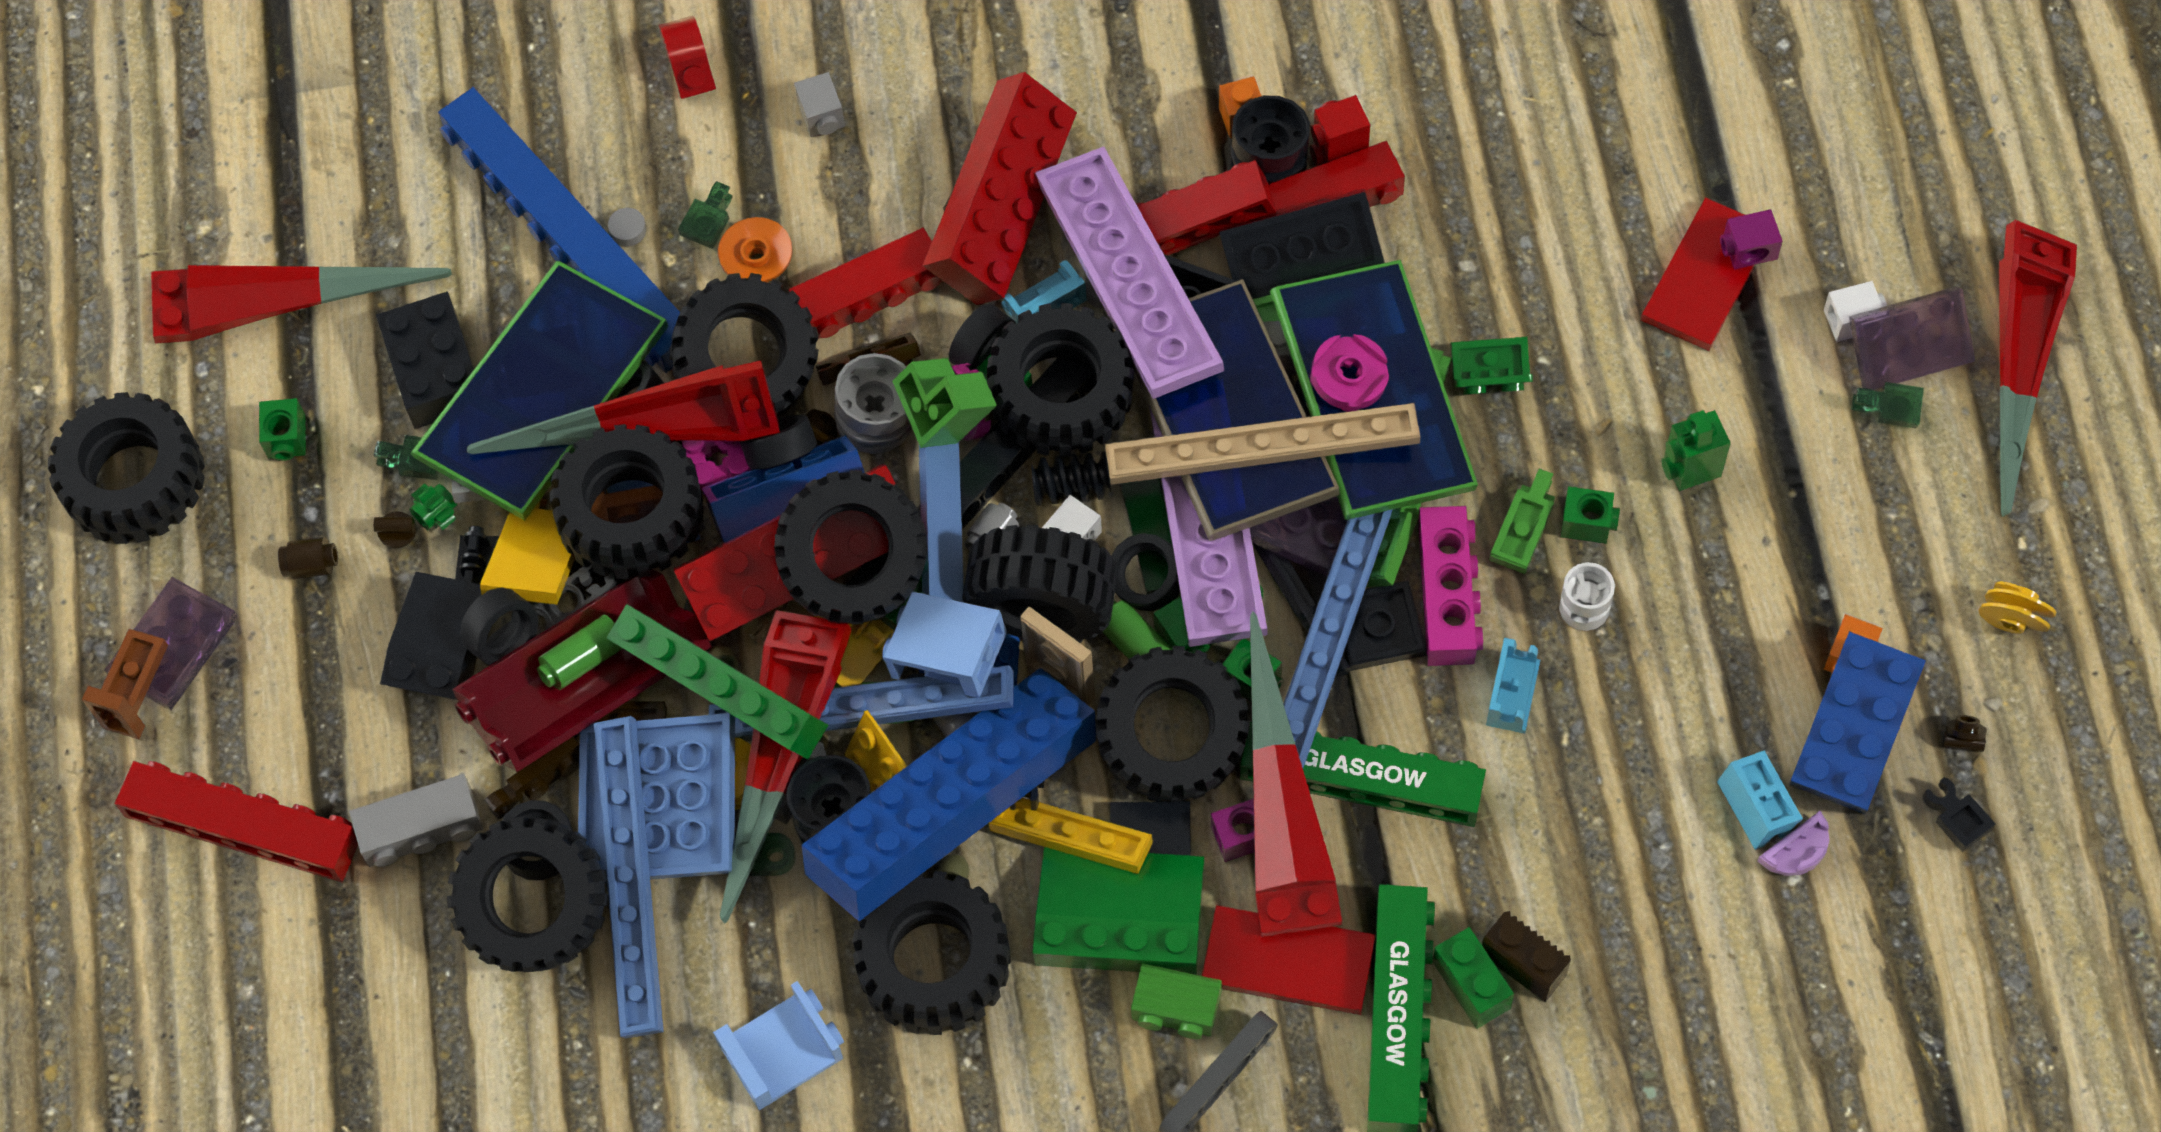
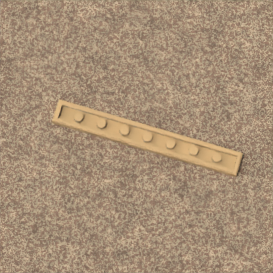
(1262, 443)

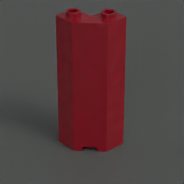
(528, 719)

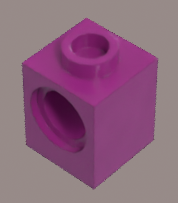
(1751, 239)
(1230, 843)

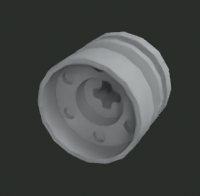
(868, 387)

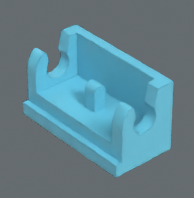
(1058, 288)
(1513, 687)
(1759, 799)

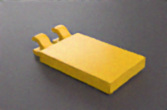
(530, 558)

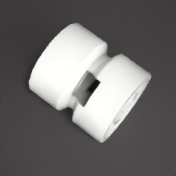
(1586, 596)

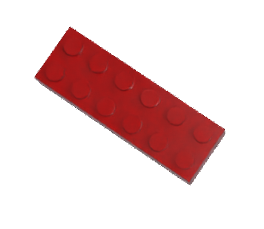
(998, 189)
(742, 574)

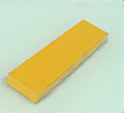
(1075, 834)

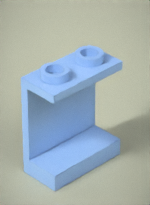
(946, 640)
(781, 1047)

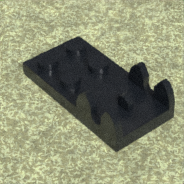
(1303, 243)

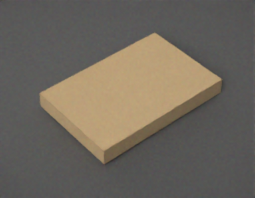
(1057, 655)

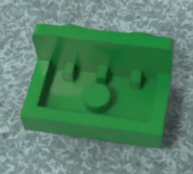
(1490, 363)

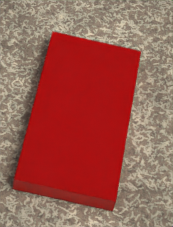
(1698, 282)
(1301, 967)

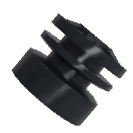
(1273, 134)
(823, 790)

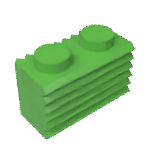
(1176, 1001)

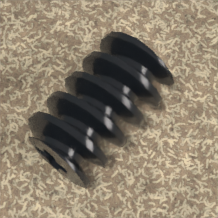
(1070, 478)

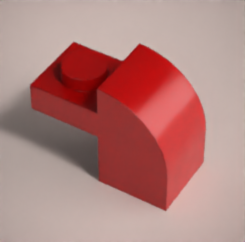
(687, 56)

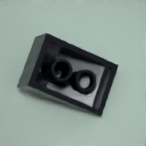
(427, 642)

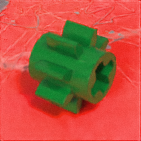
(433, 507)

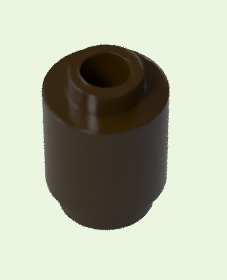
(307, 558)

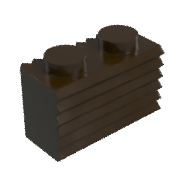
(1526, 956)

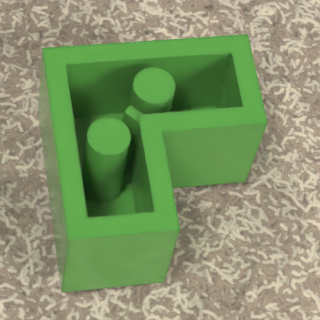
(940, 403)

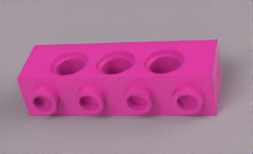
(1445, 642)

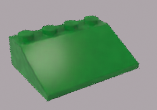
(1119, 918)

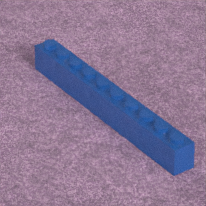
(551, 209)

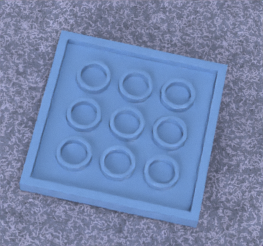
(685, 791)

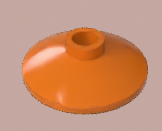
(754, 237)

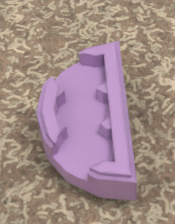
(1800, 849)

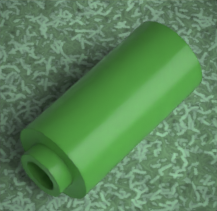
(1131, 632)
(578, 654)

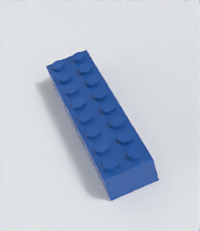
(948, 794)

